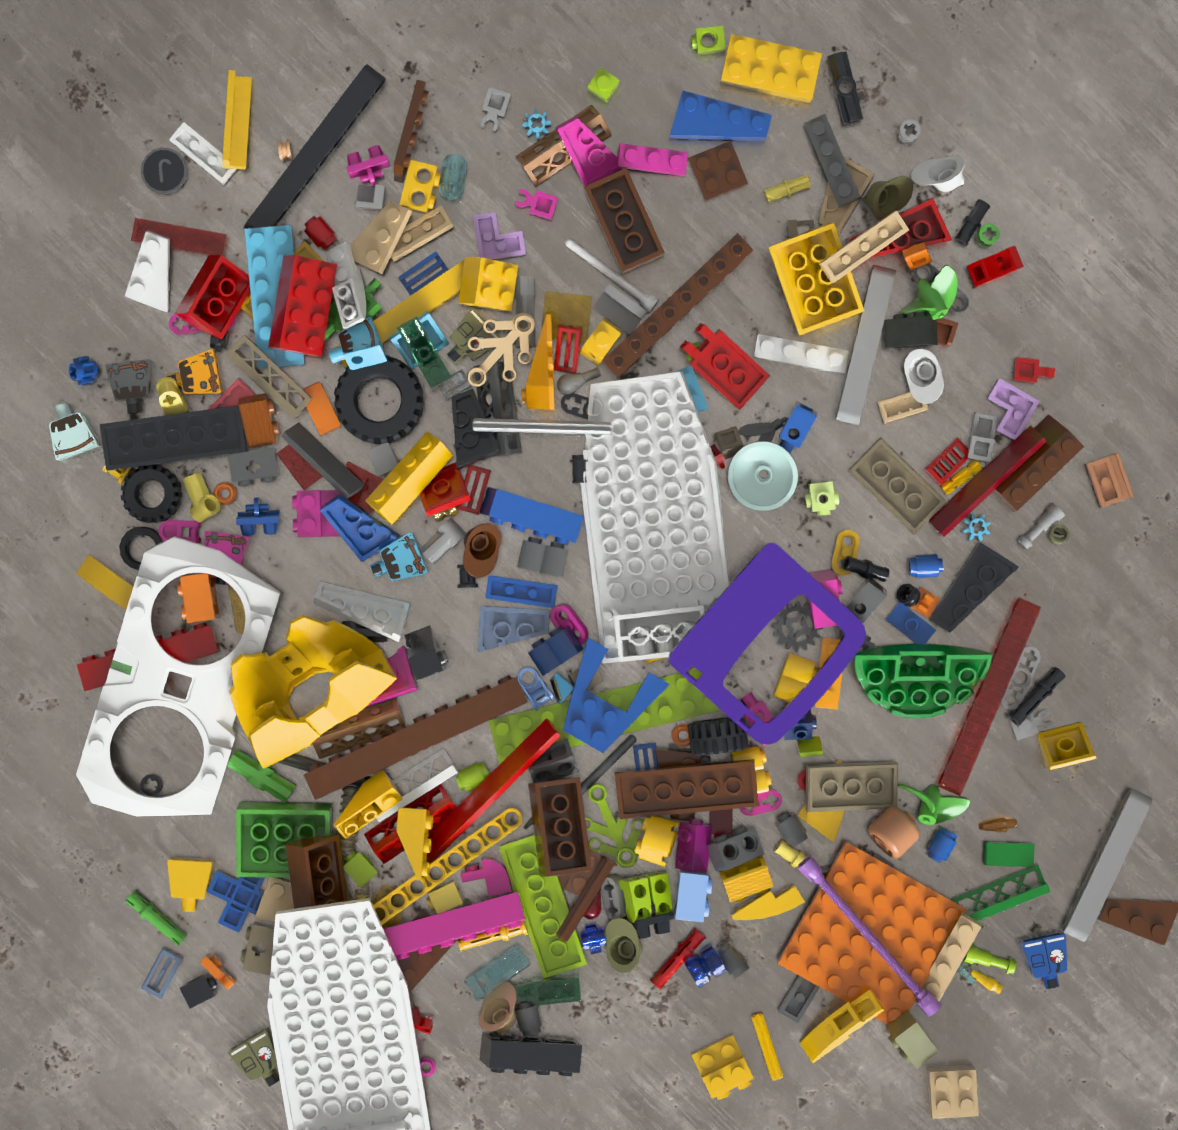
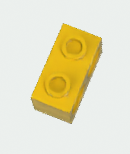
(413, 186)

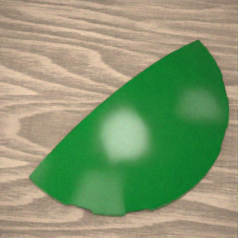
(920, 677)

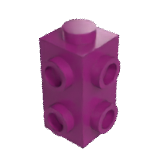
(692, 846)

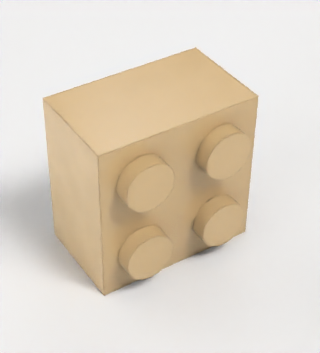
(952, 1091)

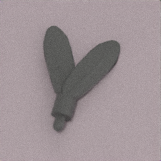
(766, 430)

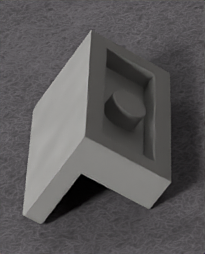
(619, 309)

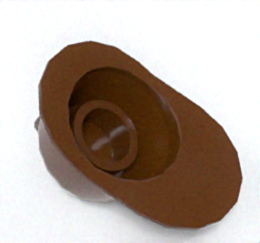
(481, 549)

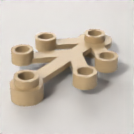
(503, 346)

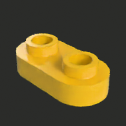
(842, 550)

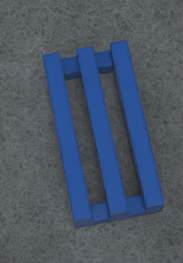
(418, 266)
(645, 754)

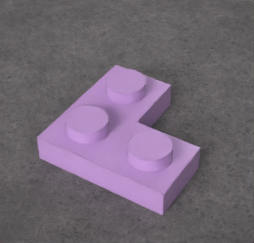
(493, 245)
(1018, 406)

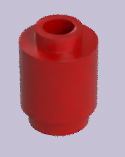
(320, 232)

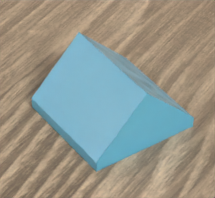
(432, 330)

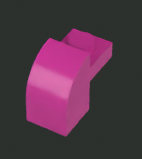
(494, 874)

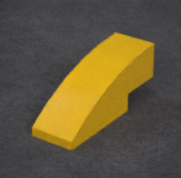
(106, 581)
(768, 905)

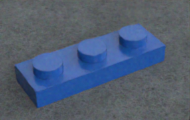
(521, 591)

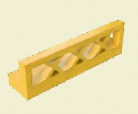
(236, 121)

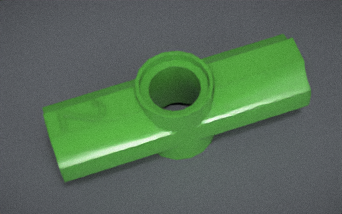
(261, 778)

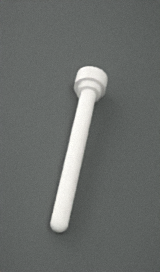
(646, 300)

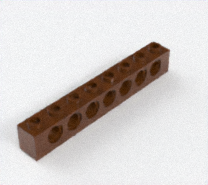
(677, 306)

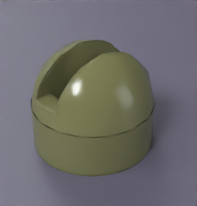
(1060, 530)

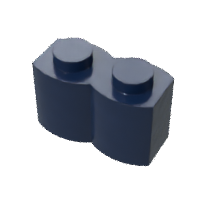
(555, 650)

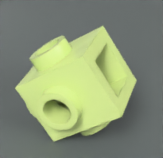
(825, 489)

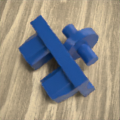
(258, 514)

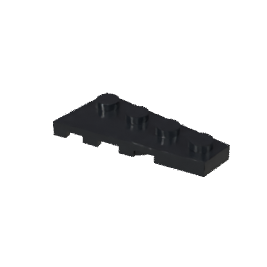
(976, 581)

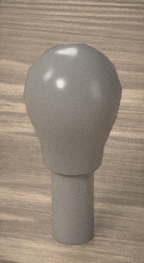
(571, 382)

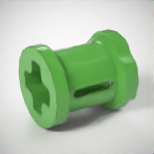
(992, 229)

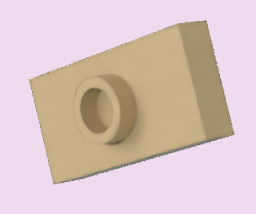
(900, 407)

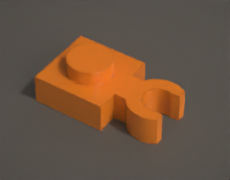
(214, 966)

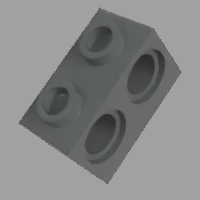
(554, 763)
(735, 850)

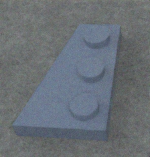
(509, 625)

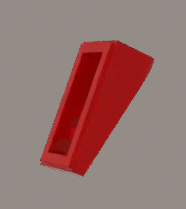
(933, 472)

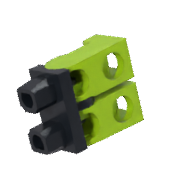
(648, 902)

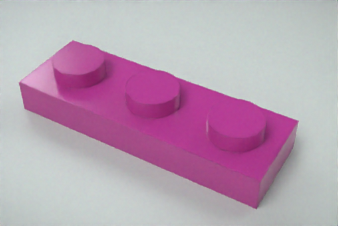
(652, 159)

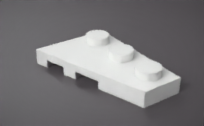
(151, 273)

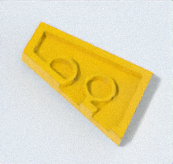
(824, 822)

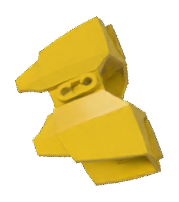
(266, 682)

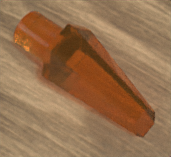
(998, 825)

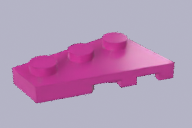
(587, 152)
(405, 679)

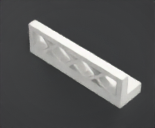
(422, 788)

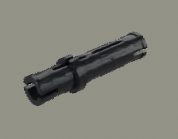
(1041, 691)

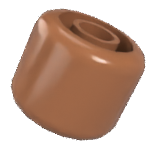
(894, 831)

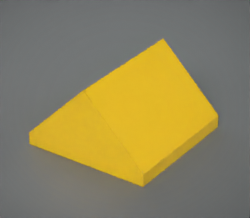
(1065, 746)

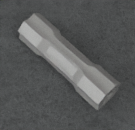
(525, 303)

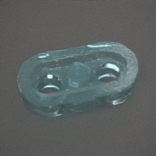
(453, 177)

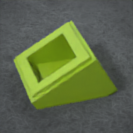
(809, 747)

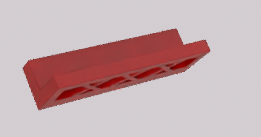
(391, 844)

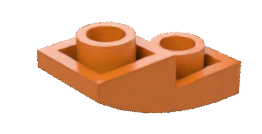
(321, 409)

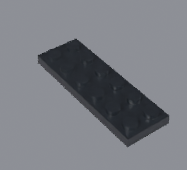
(172, 438)

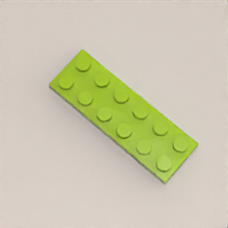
(543, 908)

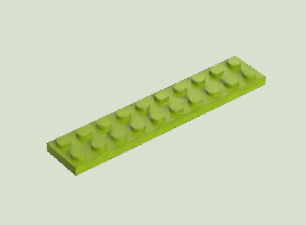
(675, 703)

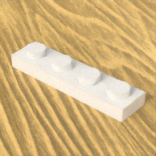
(801, 354)

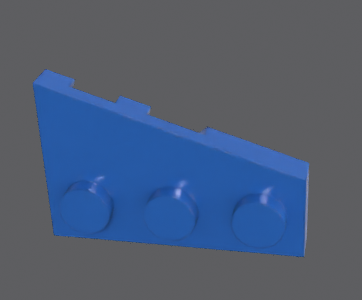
(357, 528)

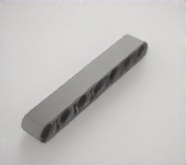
(865, 344)
(1107, 864)

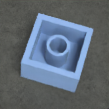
(691, 896)

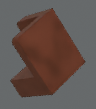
(946, 331)

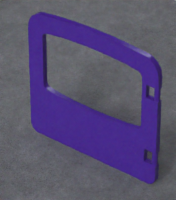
(740, 615)

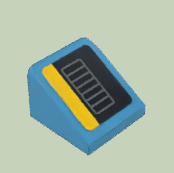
(560, 687)

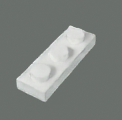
(201, 152)

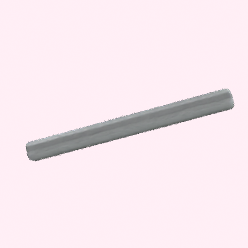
(542, 426)

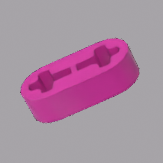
(766, 807)

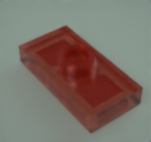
(299, 467)

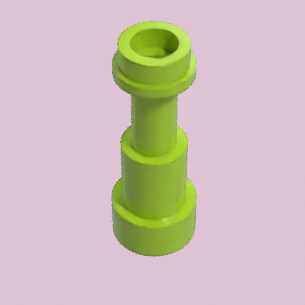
(987, 959)

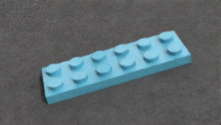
(265, 257)

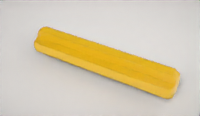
(767, 1046)

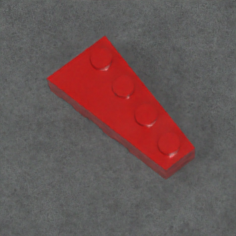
(924, 226)

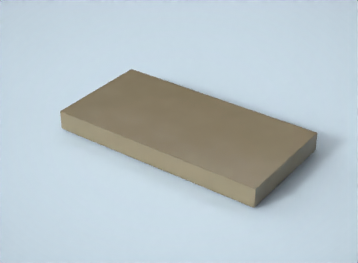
(897, 486)
(851, 786)

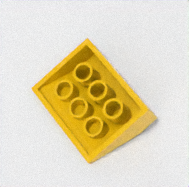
(807, 289)

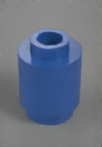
(925, 565)
(942, 845)

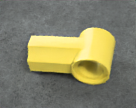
(203, 503)

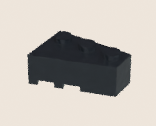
(424, 653)

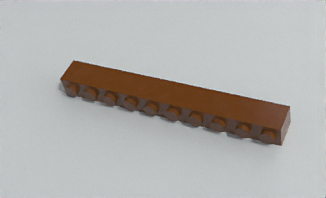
(415, 738)

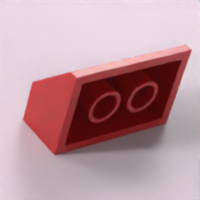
(215, 296)

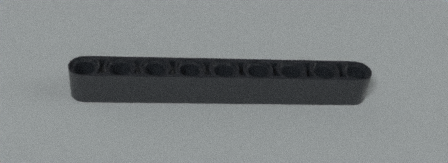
(317, 149)

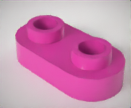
(572, 621)

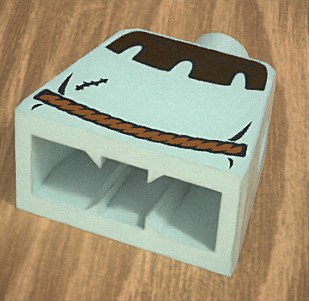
(71, 433)

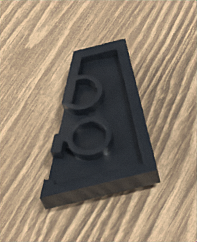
(470, 444)

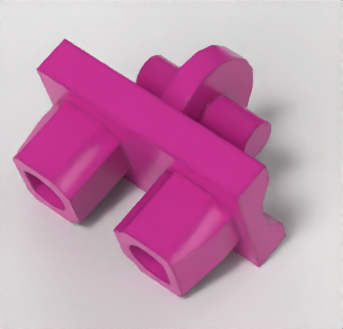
(366, 169)

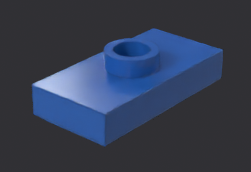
(910, 624)

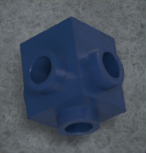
(803, 728)

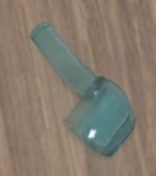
(963, 971)

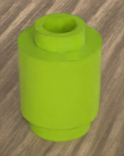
(471, 776)

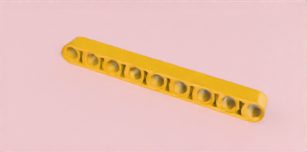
(443, 862)

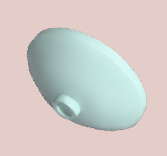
(751, 487)

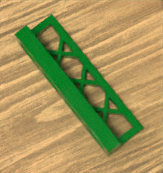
(1008, 901)

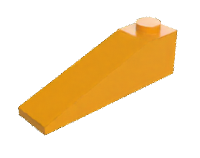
(540, 381)

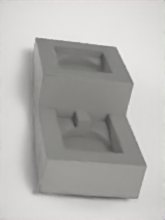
(982, 437)

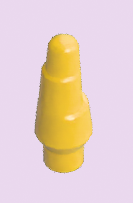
(989, 982)

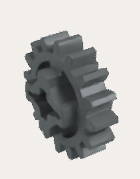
(790, 640)

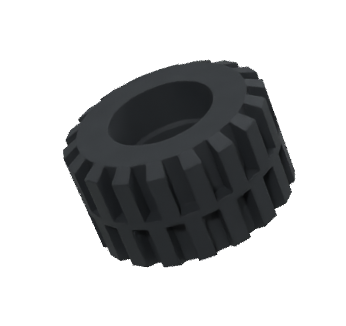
(131, 489)
(716, 736)

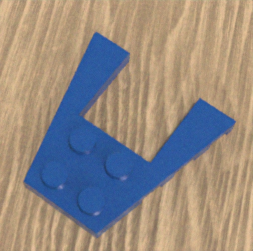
(595, 719)

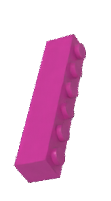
(456, 924)

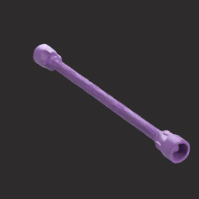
(813, 872)

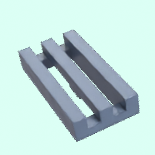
(171, 955)

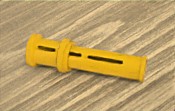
(505, 934)

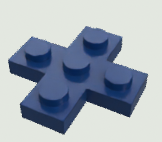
(241, 897)

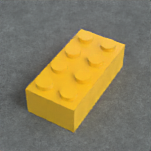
(771, 68)

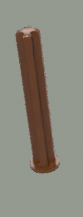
(585, 898)

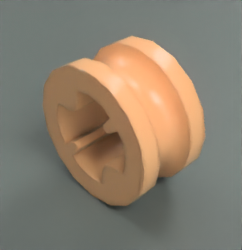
(285, 150)

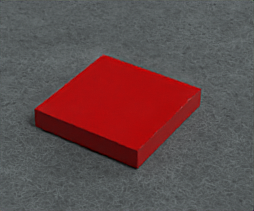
(444, 491)

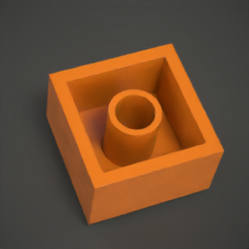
(199, 597)

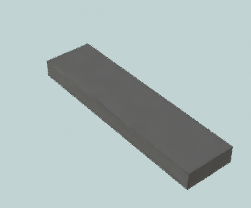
(322, 460)

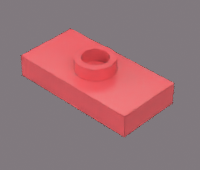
(232, 395)

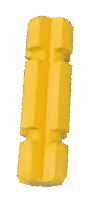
(961, 477)

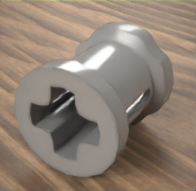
(905, 125)

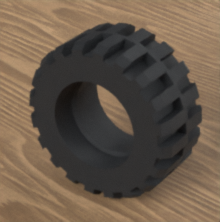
(379, 431)

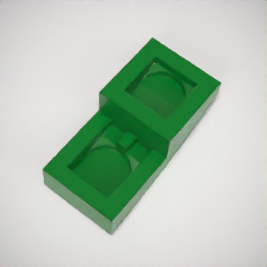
(1009, 854)

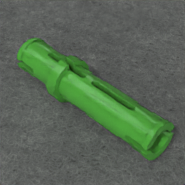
(152, 915)

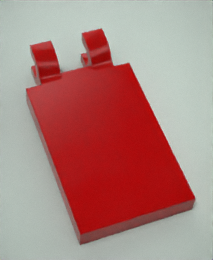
(725, 366)

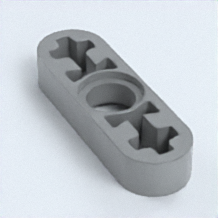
(1020, 696)

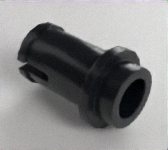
(578, 468)

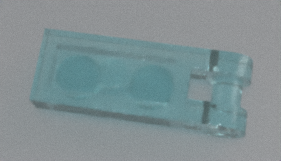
(497, 972)

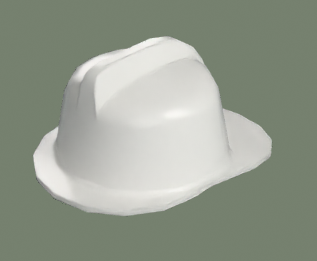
(941, 173)
(924, 376)

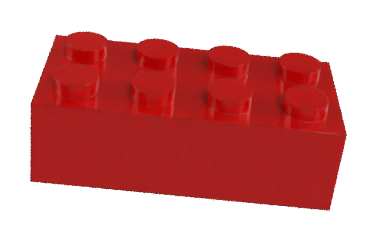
(302, 305)

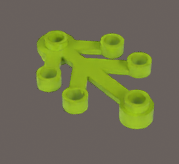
(613, 831)

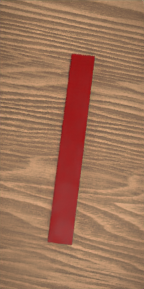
(491, 788)

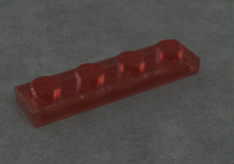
(182, 237)

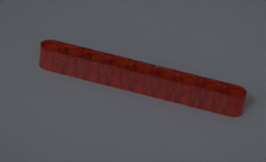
(989, 696)

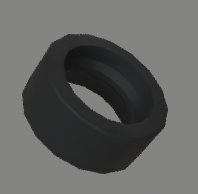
(127, 538)

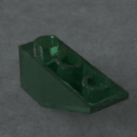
(423, 352)

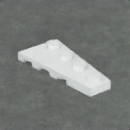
(369, 610)

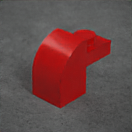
(995, 266)

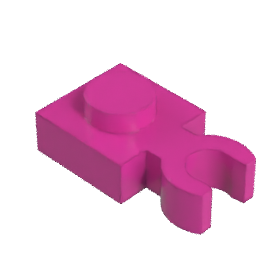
(541, 203)

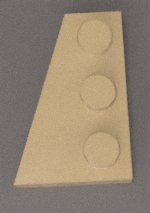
(830, 210)
(380, 237)

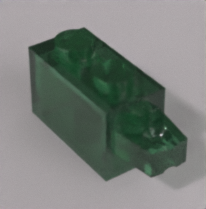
(550, 990)

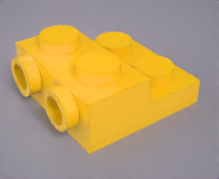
(722, 1067)

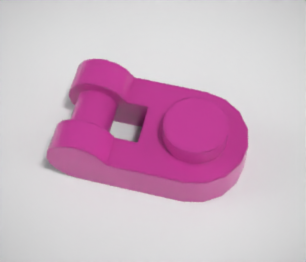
(174, 528)

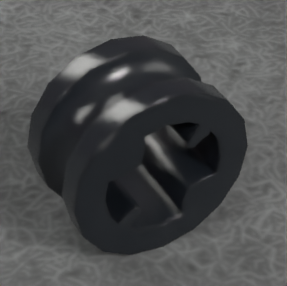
(912, 599)
(153, 778)

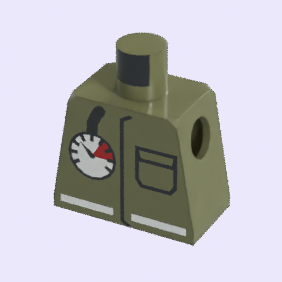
(470, 326)
(257, 1057)

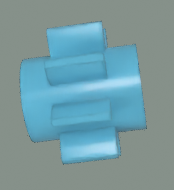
(537, 130)
(970, 529)

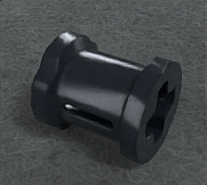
(466, 580)

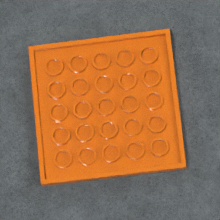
(899, 912)

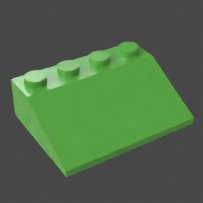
(267, 827)

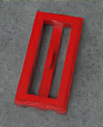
(569, 329)
(485, 482)

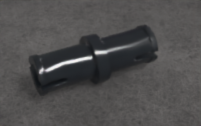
(972, 222)
(865, 568)

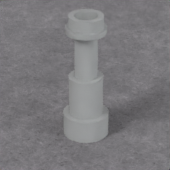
(1052, 514)

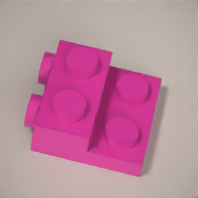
(310, 520)

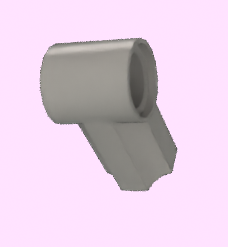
(447, 536)

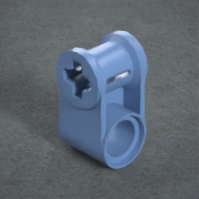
(535, 688)

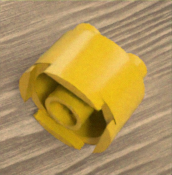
(657, 840)

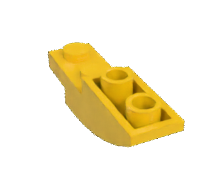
(840, 1025)

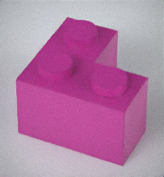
(833, 585)

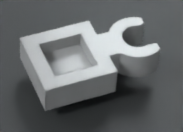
(496, 105)
(1030, 725)

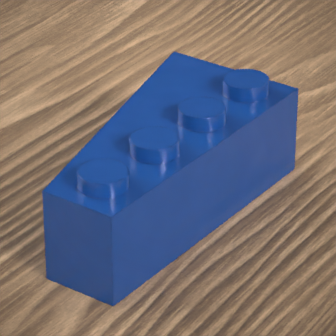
(717, 120)
(531, 514)

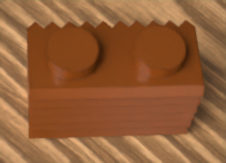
(258, 420)

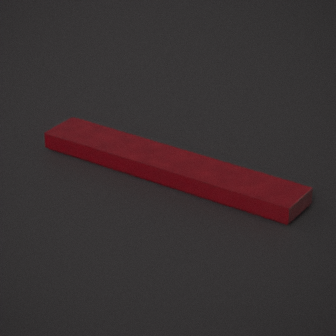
(987, 480)

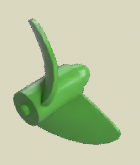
(935, 296)
(935, 807)

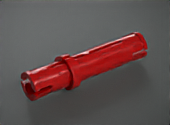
(678, 958)

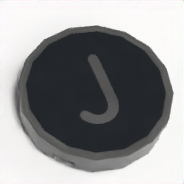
(164, 170)

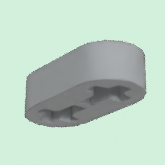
(613, 898)

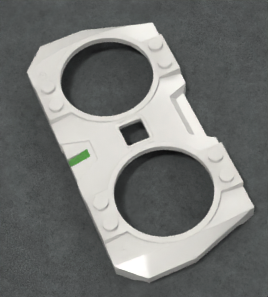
(141, 672)

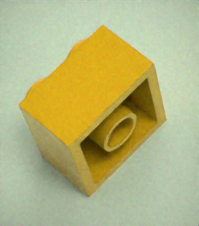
(488, 284)

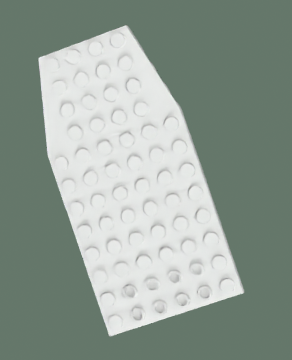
(651, 516)
(343, 1022)

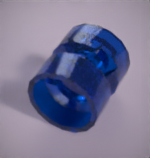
(705, 966)

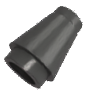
(733, 961)

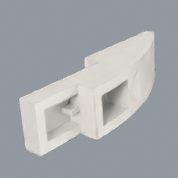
(349, 286)

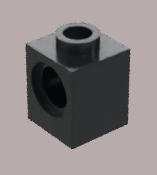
(199, 990)

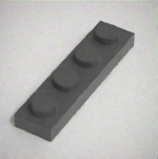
(832, 160)

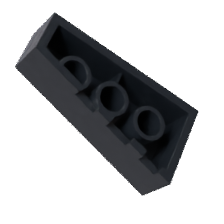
(530, 1055)

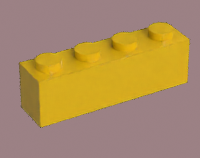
(409, 478)

